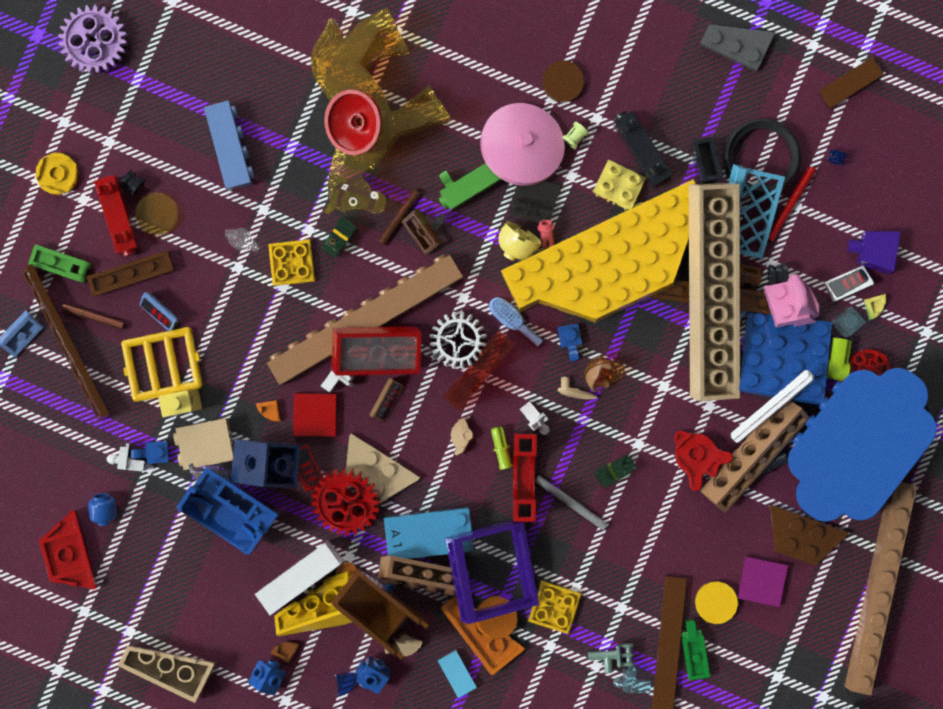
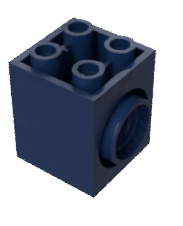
(265, 463)

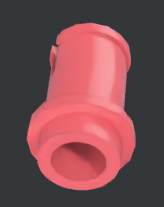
(546, 232)

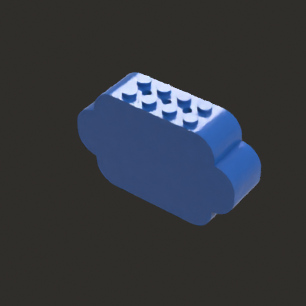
(861, 444)

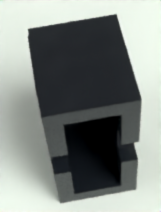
(706, 160)

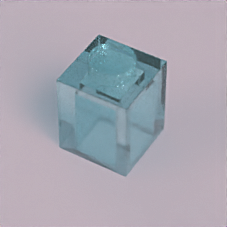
(848, 321)

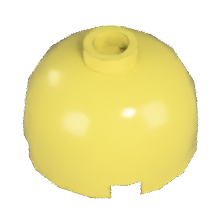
(517, 242)

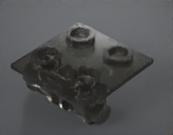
(534, 201)

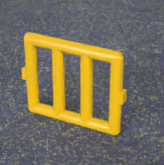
(146, 341)

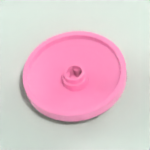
(522, 144)

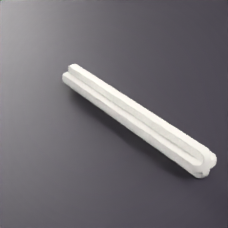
(772, 406)

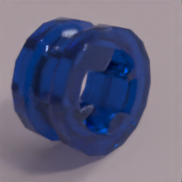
(837, 157)

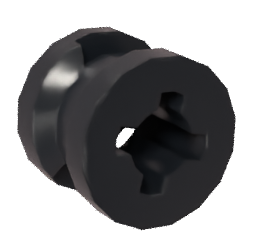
(132, 183)
(777, 274)

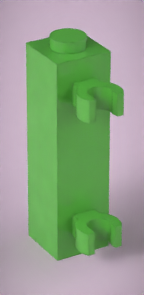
(466, 187)

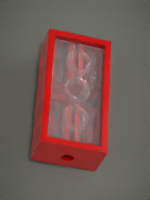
(376, 350)

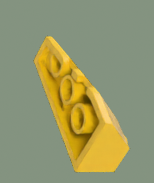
(314, 610)

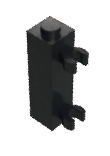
(641, 148)

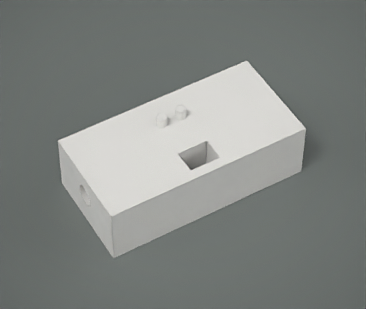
(299, 577)

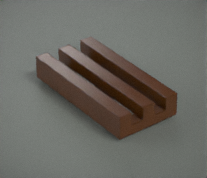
(423, 229)

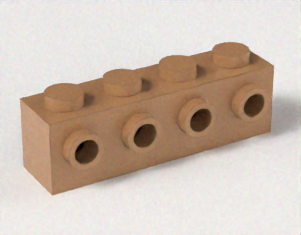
(417, 573)

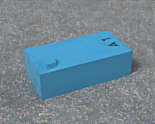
(425, 532)

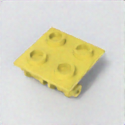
(619, 185)

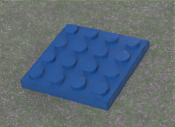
(780, 354)

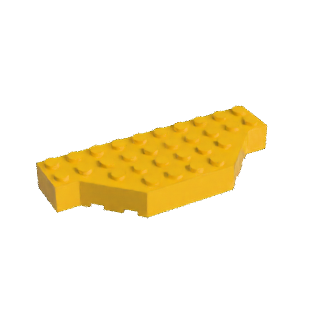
(609, 263)

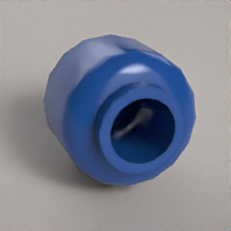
(102, 509)

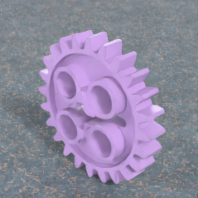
(77, 28)

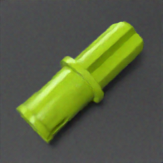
(501, 448)

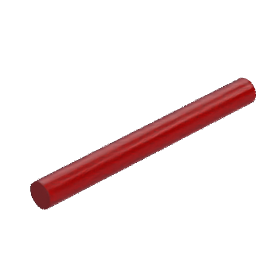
(791, 203)

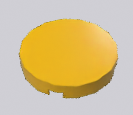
(57, 173)
(716, 602)

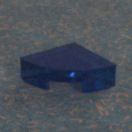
(345, 682)

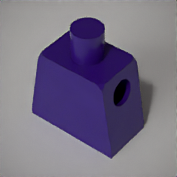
(876, 250)

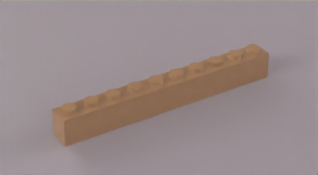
(372, 314)
(880, 589)

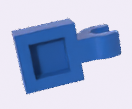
(570, 337)
(155, 452)

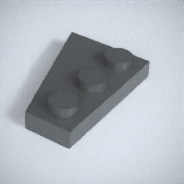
(738, 44)

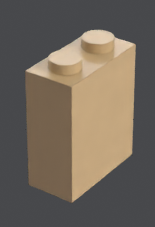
(204, 443)

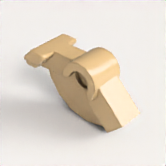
(461, 436)
(407, 644)

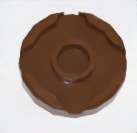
(562, 81)

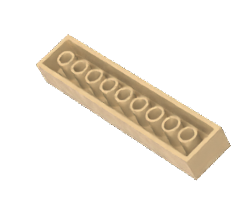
(714, 291)

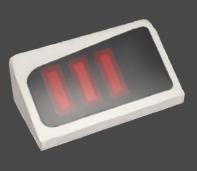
(848, 283)

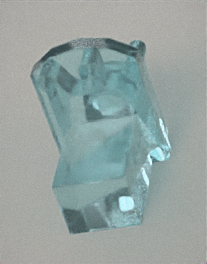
(630, 684)

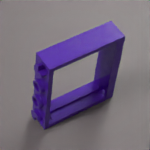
(461, 579)

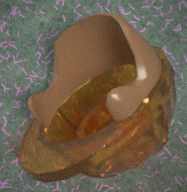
(602, 372)

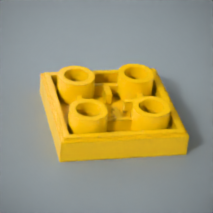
(291, 262)
(555, 607)

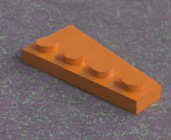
(491, 652)

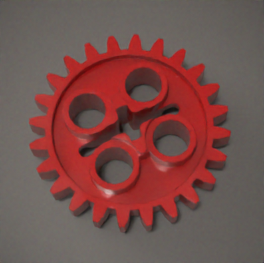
(339, 485)

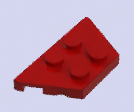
(67, 554)

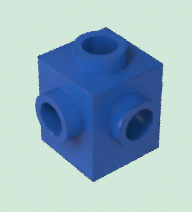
(372, 674)
(267, 677)

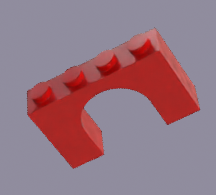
(523, 477)

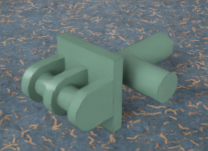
(607, 656)

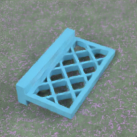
(739, 176)

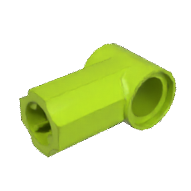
(838, 365)

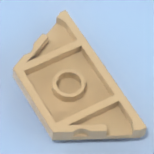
(386, 473)

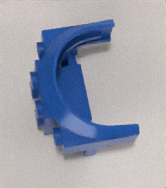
(228, 510)

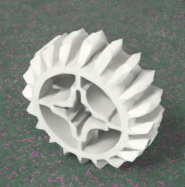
(439, 337)

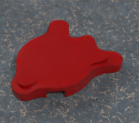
(698, 456)

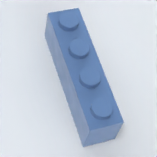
(228, 145)

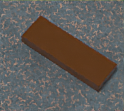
(850, 82)

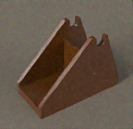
(376, 610)

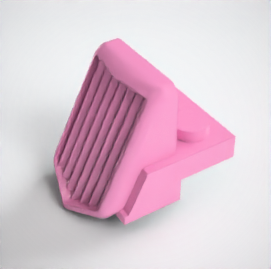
(792, 302)

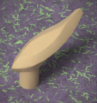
(573, 392)

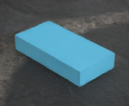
(457, 673)

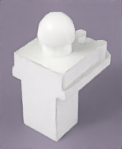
(332, 380)
(535, 418)
(123, 461)

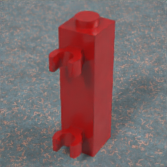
(117, 216)

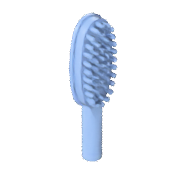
(511, 318)

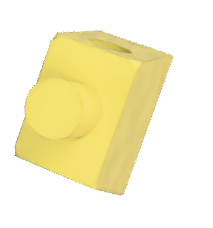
(180, 403)

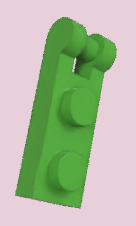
(59, 263)

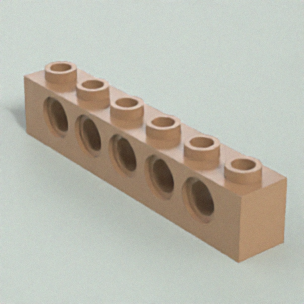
(754, 456)

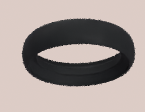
(779, 128)

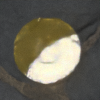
(157, 213)

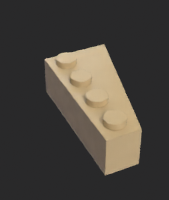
(173, 672)

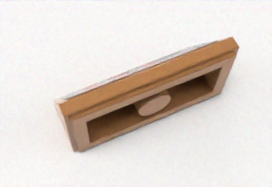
(386, 400)

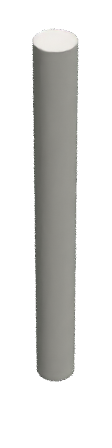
(571, 502)

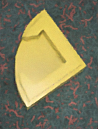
(875, 306)

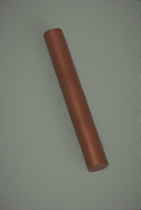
(399, 217)
(93, 316)

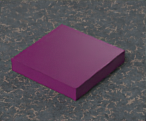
(762, 581)

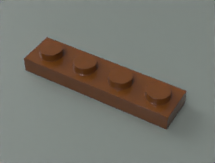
(130, 273)

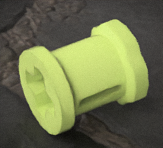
(575, 135)

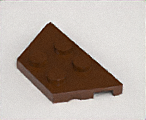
(802, 536)

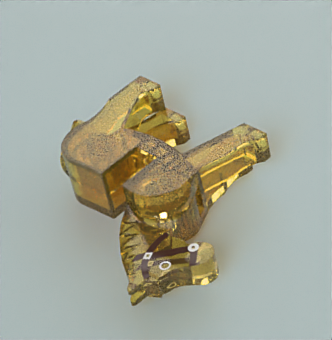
(344, 65)

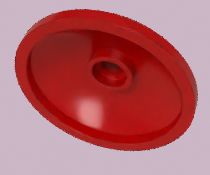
(344, 125)

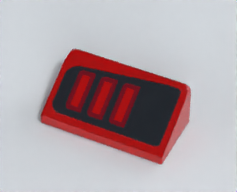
(308, 472)

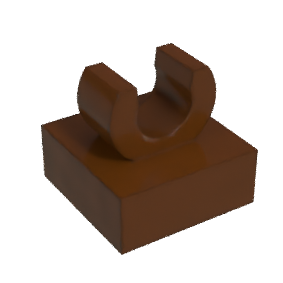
(750, 275)

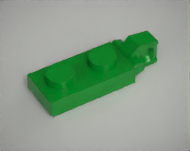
(695, 652)

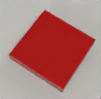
(314, 414)

